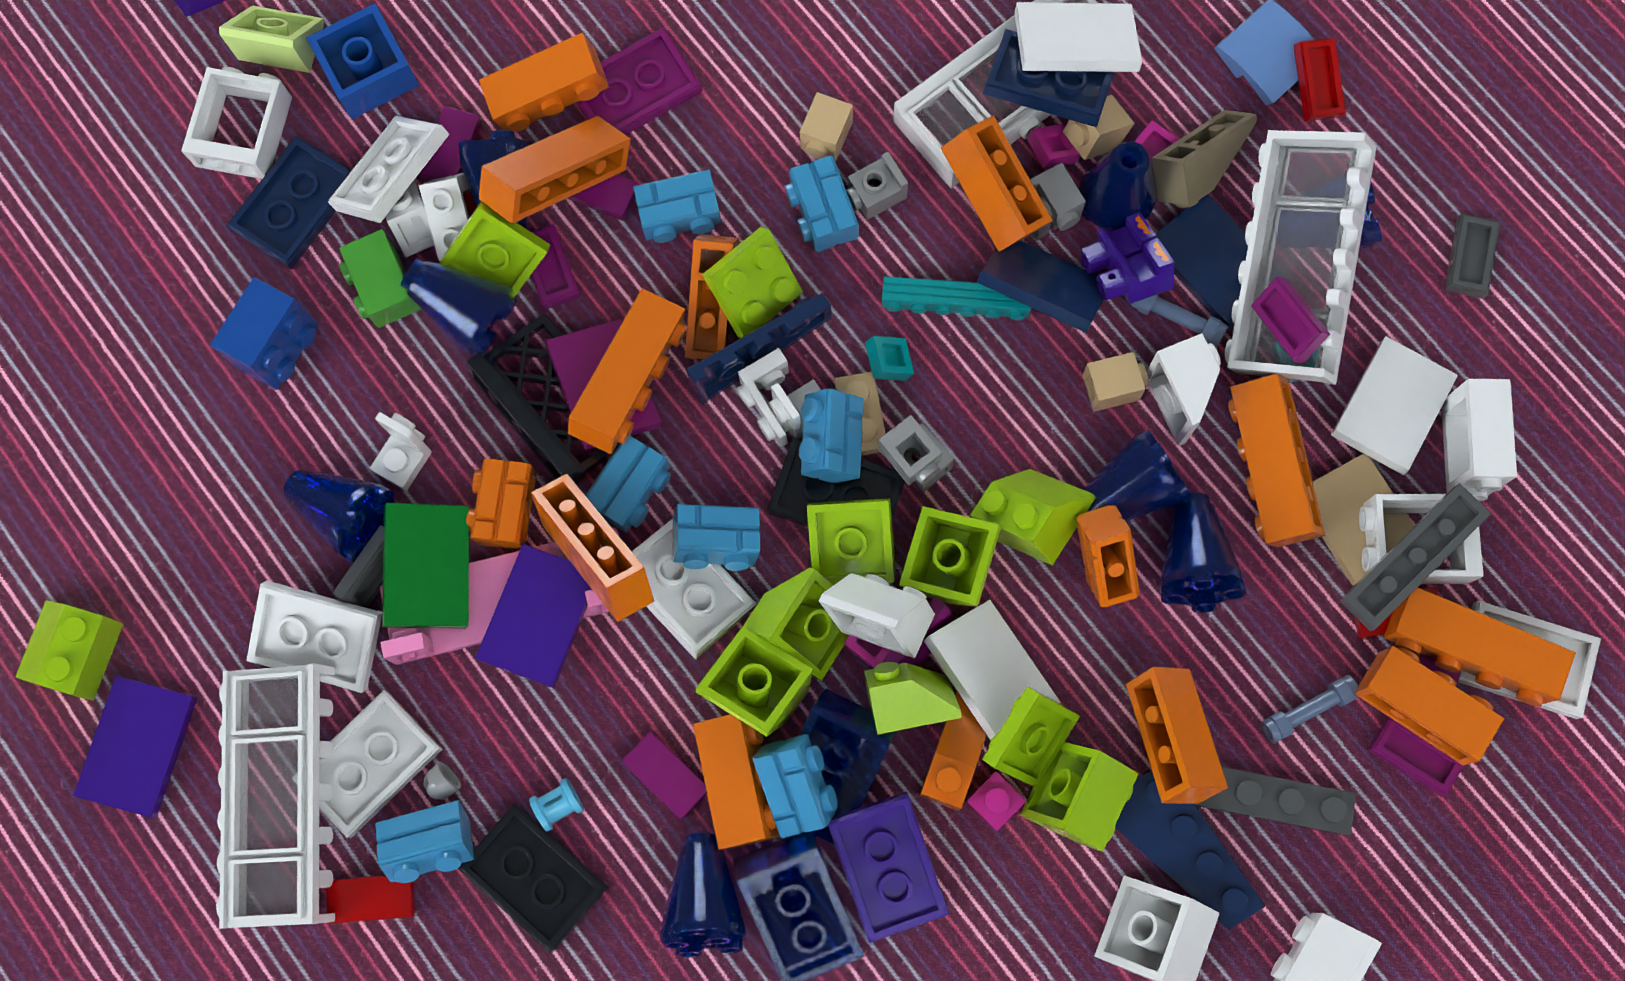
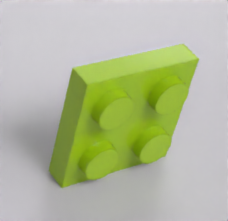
(495, 249)
(752, 282)
(852, 539)
(1030, 737)

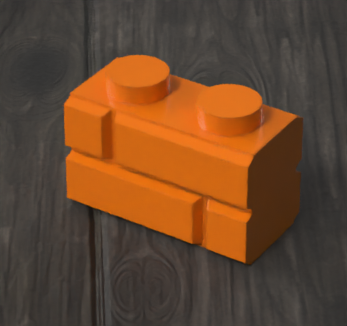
(502, 503)
(1108, 556)

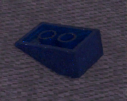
(848, 748)
(797, 907)

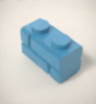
(822, 203)
(677, 206)
(831, 436)
(628, 484)
(716, 536)
(795, 785)
(424, 842)

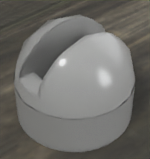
(441, 782)

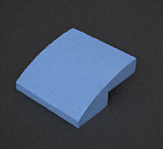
(1264, 50)

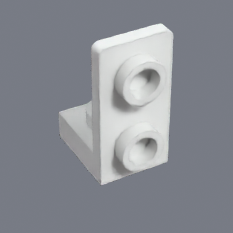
(445, 209)
(410, 222)
(759, 375)
(788, 408)
(402, 453)

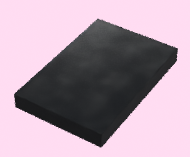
(796, 491)
(533, 878)

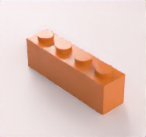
(553, 169)
(627, 371)
(1276, 461)
(593, 547)
(1481, 646)

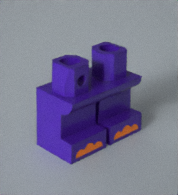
(1133, 259)

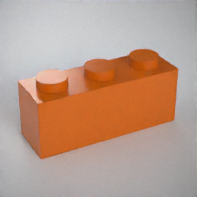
(544, 83)
(996, 183)
(1429, 705)
(1176, 735)
(732, 783)

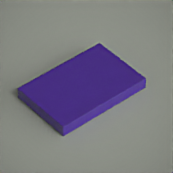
(536, 617)
(135, 747)
(887, 867)

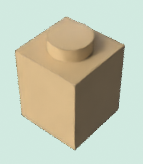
(826, 127)
(1109, 133)
(1115, 381)

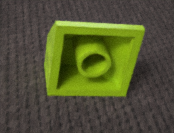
(798, 622)
(909, 697)

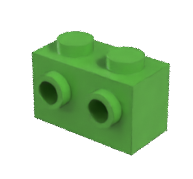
(377, 275)

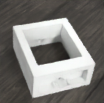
(228, 158)
(1479, 436)
(1464, 560)

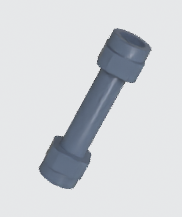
(1212, 328)
(1281, 725)

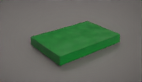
(425, 566)

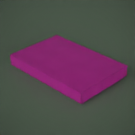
(642, 83)
(575, 361)

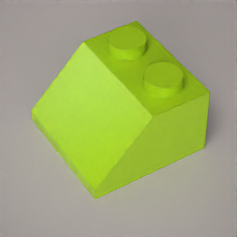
(1033, 512)
(950, 556)
(69, 650)
(756, 682)
(1081, 795)

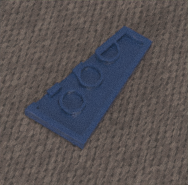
(722, 368)
(1187, 851)

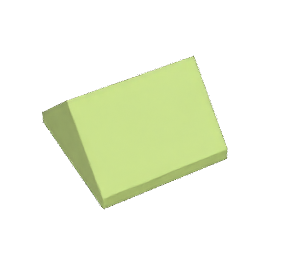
(272, 37)

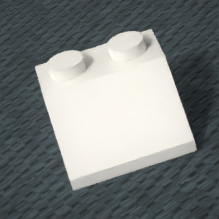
(1182, 383)
(879, 612)
(1156, 932)
(1326, 952)

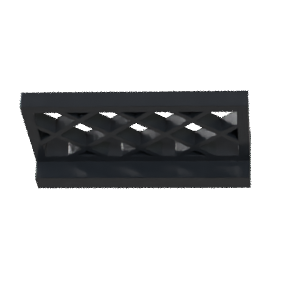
(521, 412)

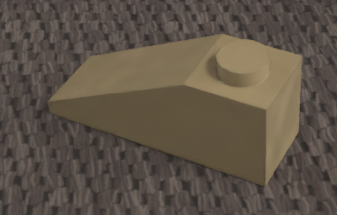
(1199, 159)

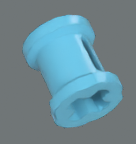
(556, 804)

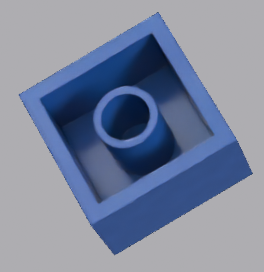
(362, 61)
(265, 334)

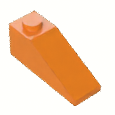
(706, 320)
(954, 760)

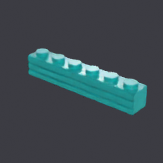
(948, 298)

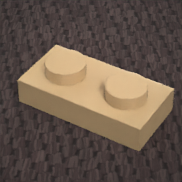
(872, 421)

